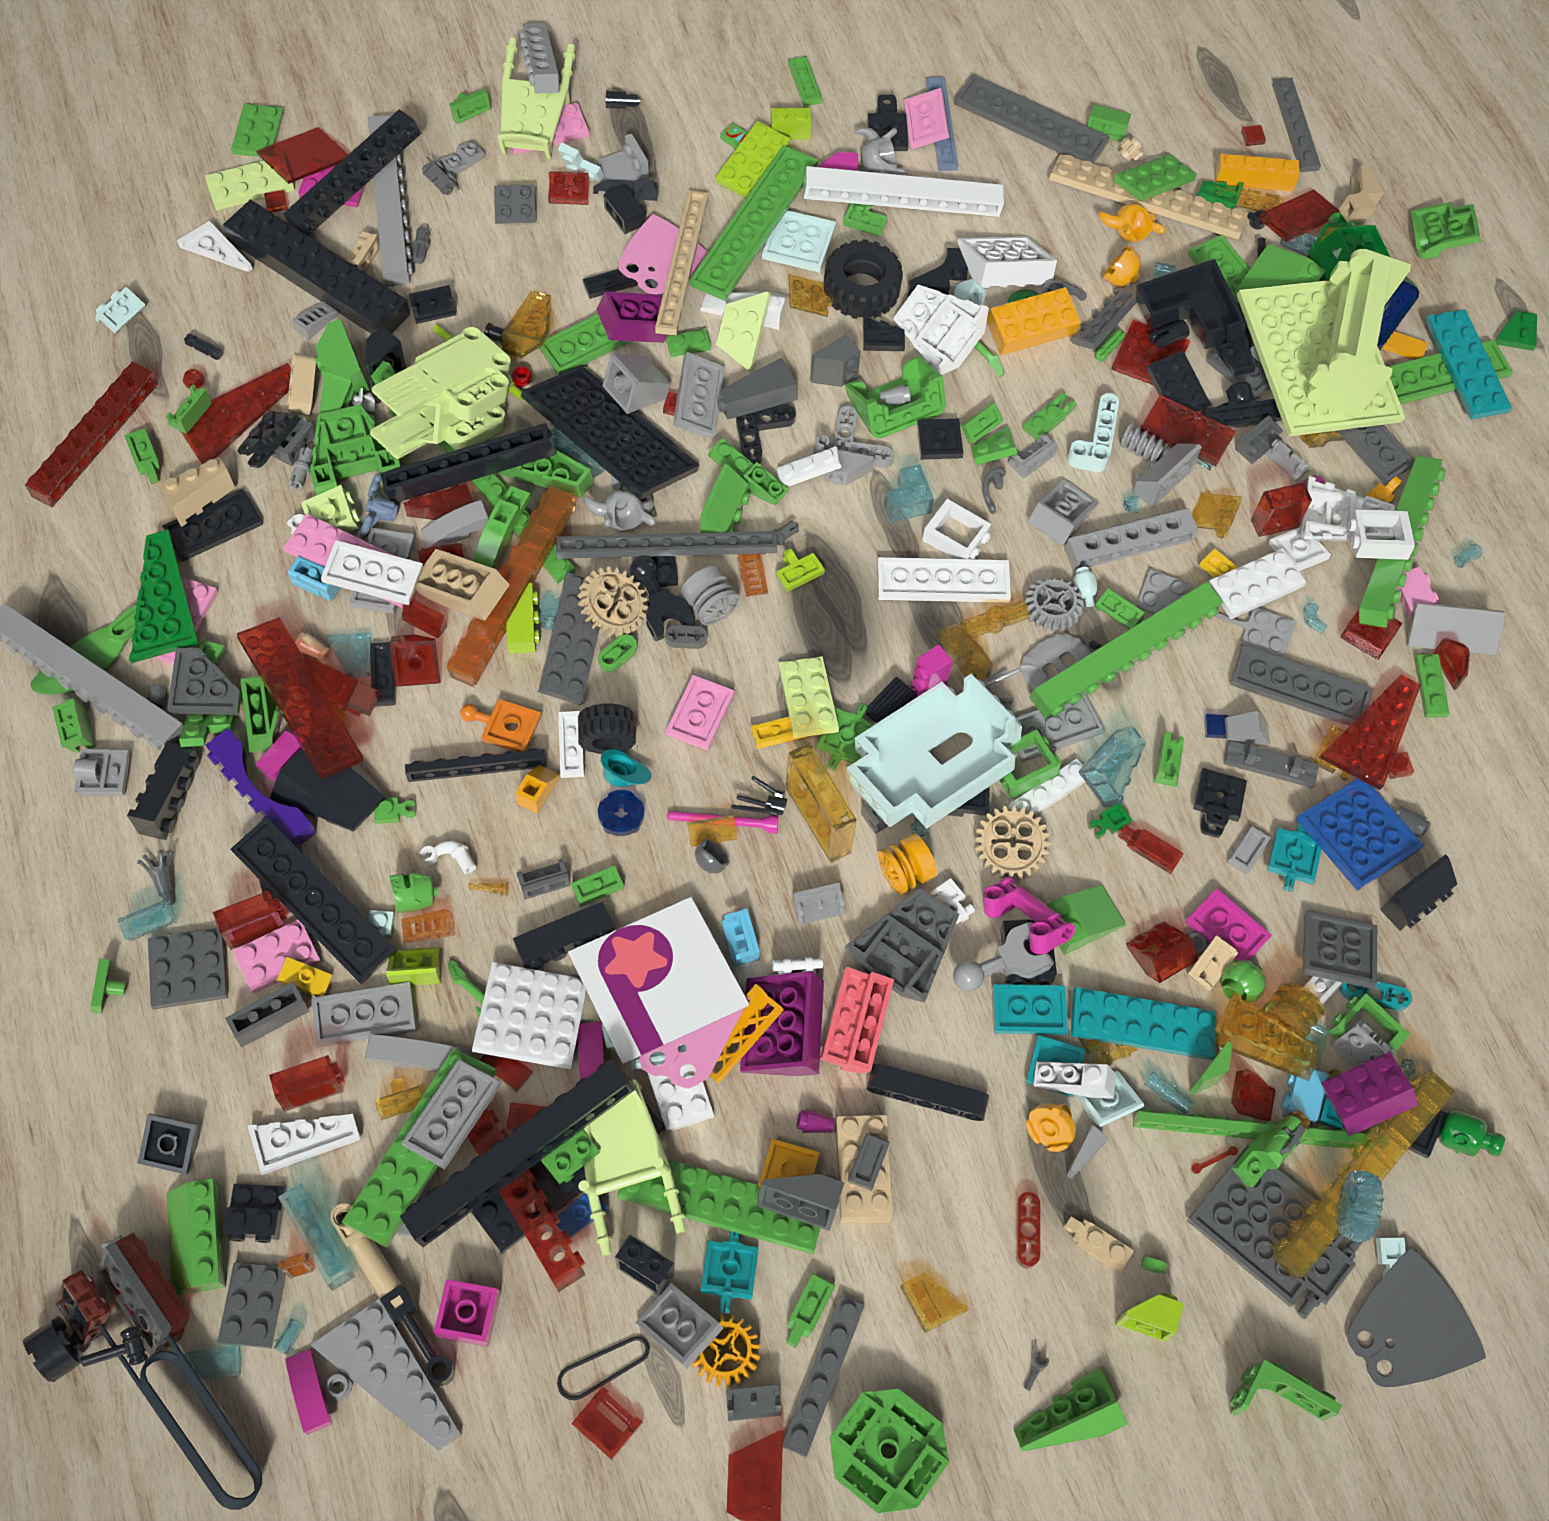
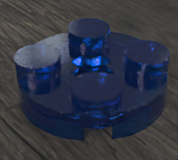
(618, 825)

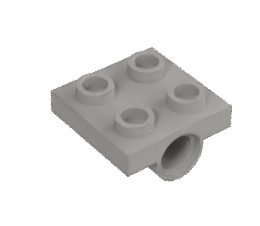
(101, 772)

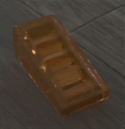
(747, 558)
(438, 932)
(297, 1265)

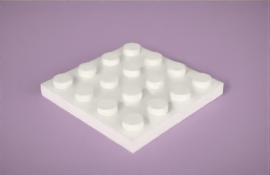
(530, 1015)

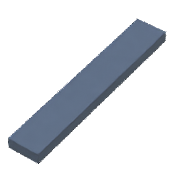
(945, 148)

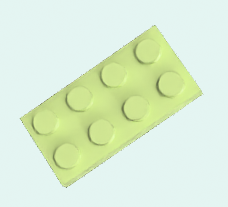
(244, 183)
(808, 697)

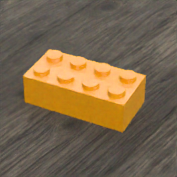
(1033, 321)

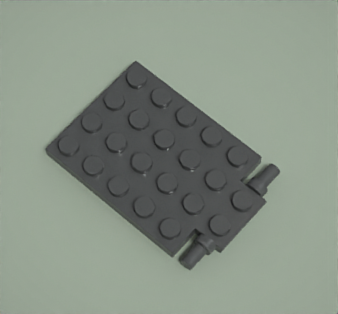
(1254, 1219)

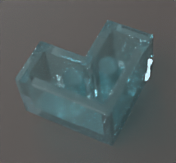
(911, 498)

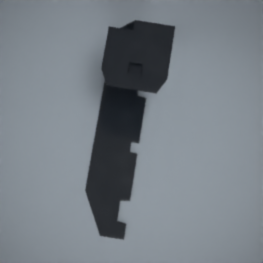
(642, 188)

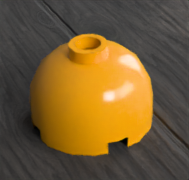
(1123, 268)

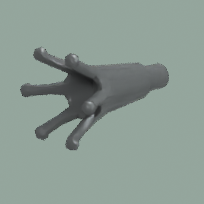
(160, 874)

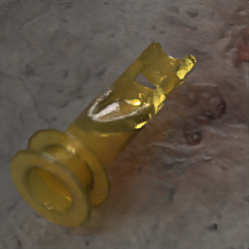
(492, 888)

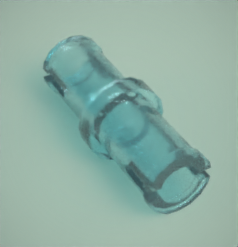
(1168, 1093)

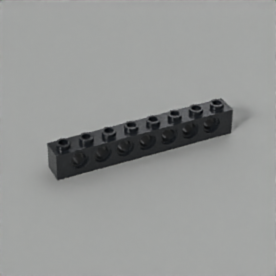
(352, 173)

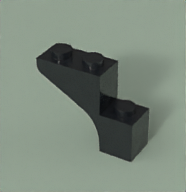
(938, 279)

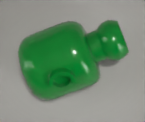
(1469, 1134)

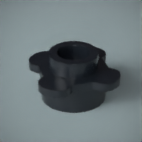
(1254, 221)

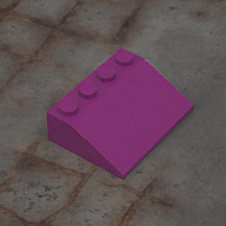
(794, 1039)

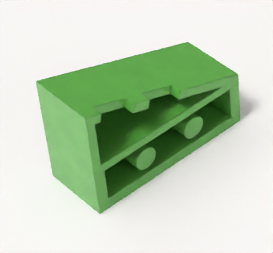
(260, 714)

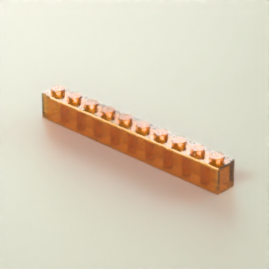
(521, 569)

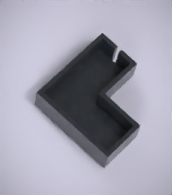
(1195, 294)

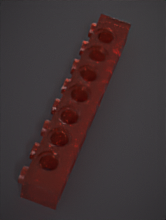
(91, 434)
(560, 1272)

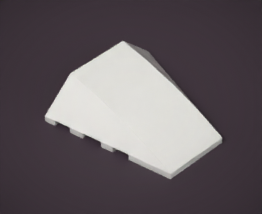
(941, 326)
(1331, 510)

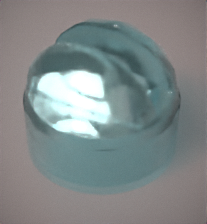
(1131, 504)

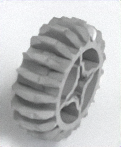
(1054, 596)

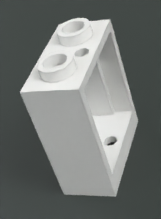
(947, 545)
(1383, 549)

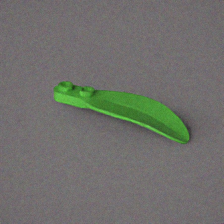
(99, 647)

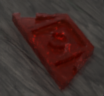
(756, 1480)

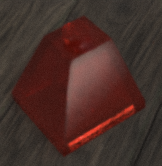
(414, 660)

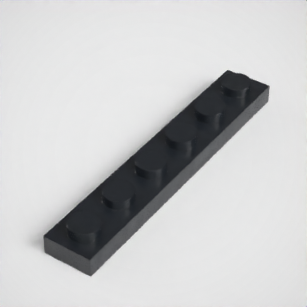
(469, 766)

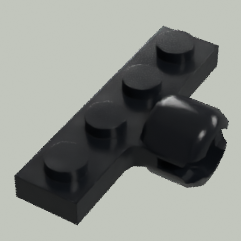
(1243, 408)

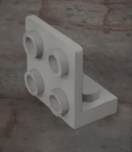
(627, 164)

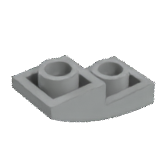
(465, 157)

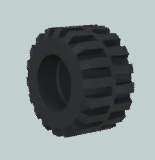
(606, 728)

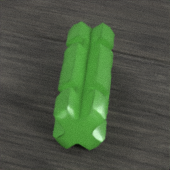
(1110, 345)

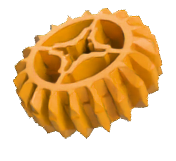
(735, 1357)

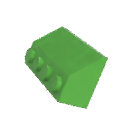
(196, 1237)

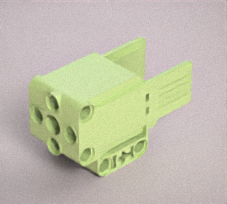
(455, 388)

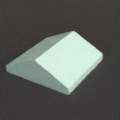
(1106, 1109)

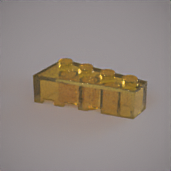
(1265, 1039)

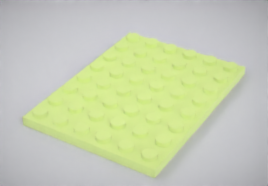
(1294, 336)

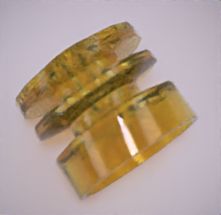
(1294, 1008)

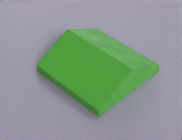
(1215, 1070)

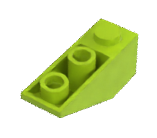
(521, 624)

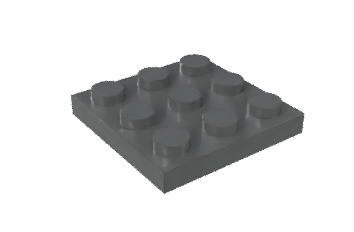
(1340, 949)
(187, 968)

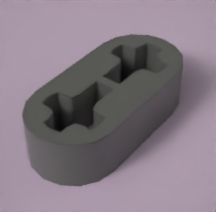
(686, 636)

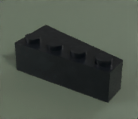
(164, 791)

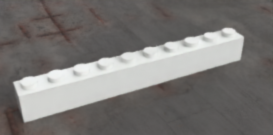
(903, 191)

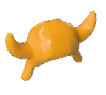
(1132, 222)

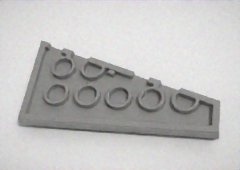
(382, 1364)

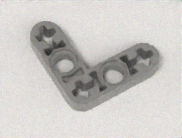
(855, 447)

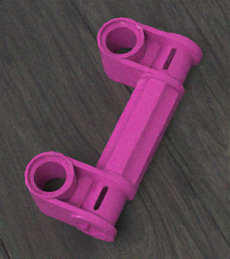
(1049, 926)

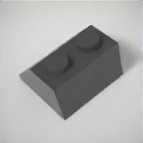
(836, 363)

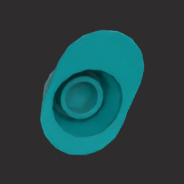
(623, 770)

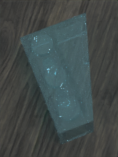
(1112, 764)

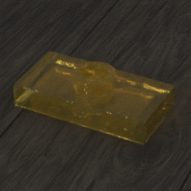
(715, 829)

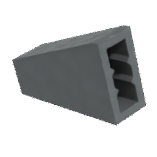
(759, 390)

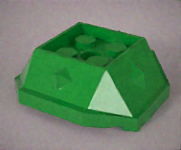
(1340, 240)

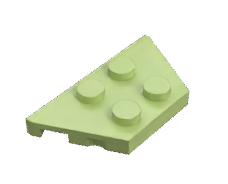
(743, 328)

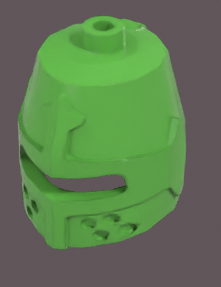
(412, 892)

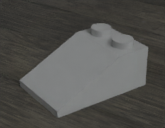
(1062, 512)

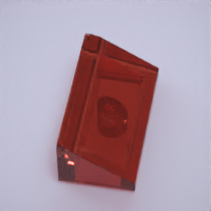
(424, 618)

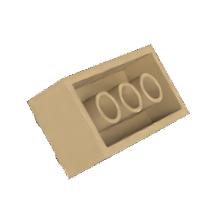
(461, 584)
(858, 1203)

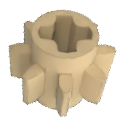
(1131, 148)

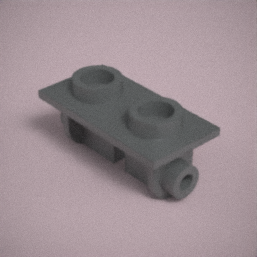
(434, 171)

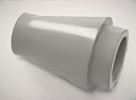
(898, 395)

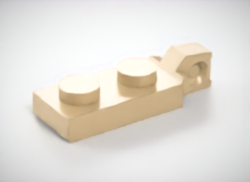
(1099, 1244)

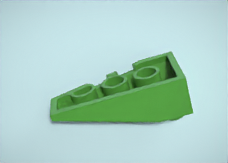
(1078, 1415)

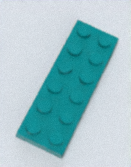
(1468, 364)
(1143, 1023)

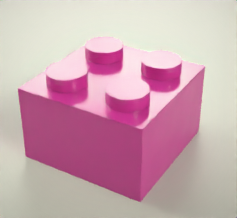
(467, 1313)

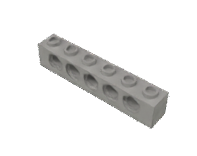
(539, 58)
(1183, 531)

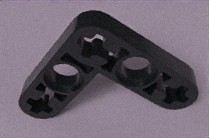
(756, 425)

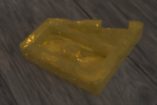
(931, 1302)

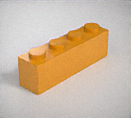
(1257, 172)

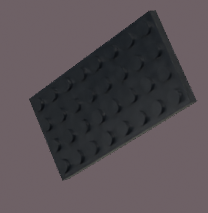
(617, 441)

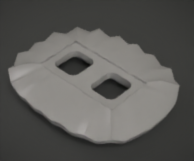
(1049, 653)

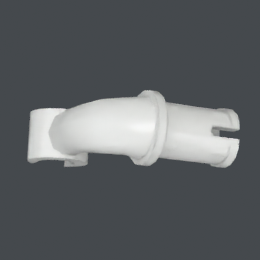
(457, 851)

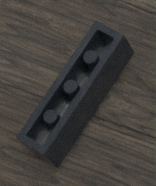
(562, 935)

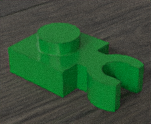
(1112, 820)

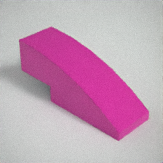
(308, 1392)

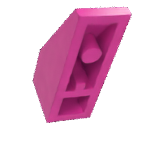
(590, 1048)

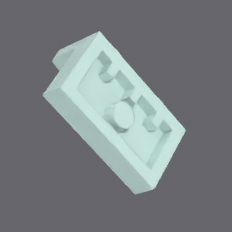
(120, 310)

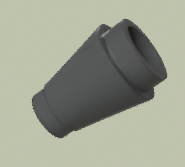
(1417, 823)

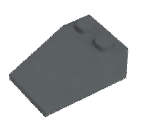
(803, 1198)

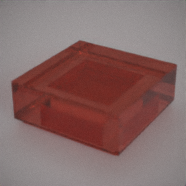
(1253, 135)
(276, 201)

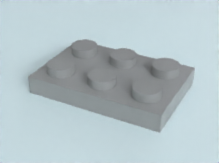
(679, 1325)

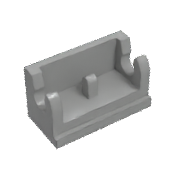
(1033, 456)
(818, 903)

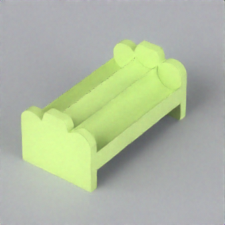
(1361, 290)

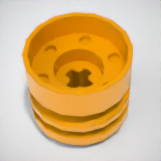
(907, 864)

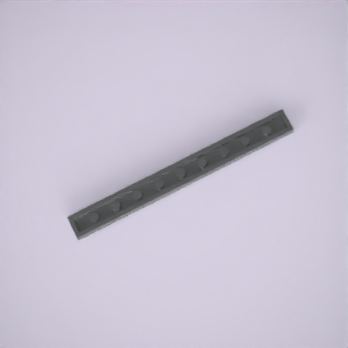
(666, 544)

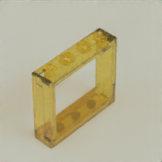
(820, 802)

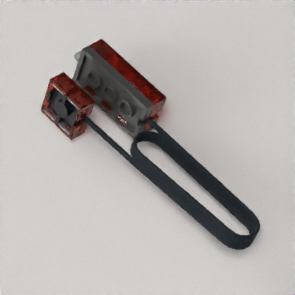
(161, 1320)

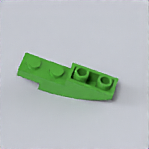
(759, 480)
(499, 527)

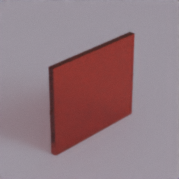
(302, 155)

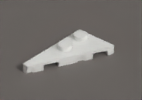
(212, 244)

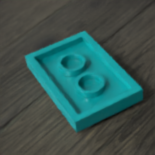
(1030, 1009)

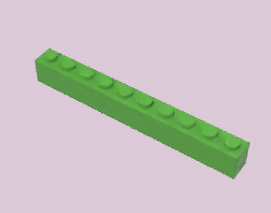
(1390, 574)
(1125, 650)

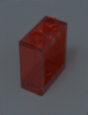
(1275, 509)
(250, 919)
(307, 1083)

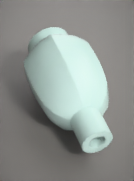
(1086, 585)

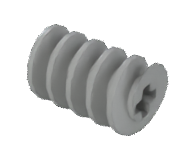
(1142, 443)

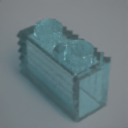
(147, 920)

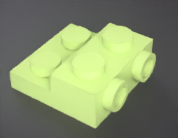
(334, 508)

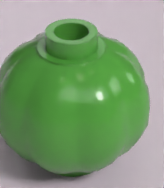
(1244, 979)

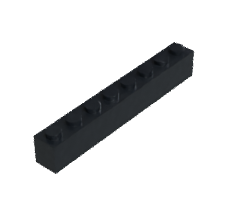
(469, 463)

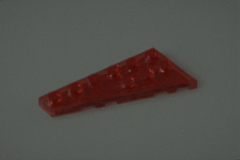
(235, 413)

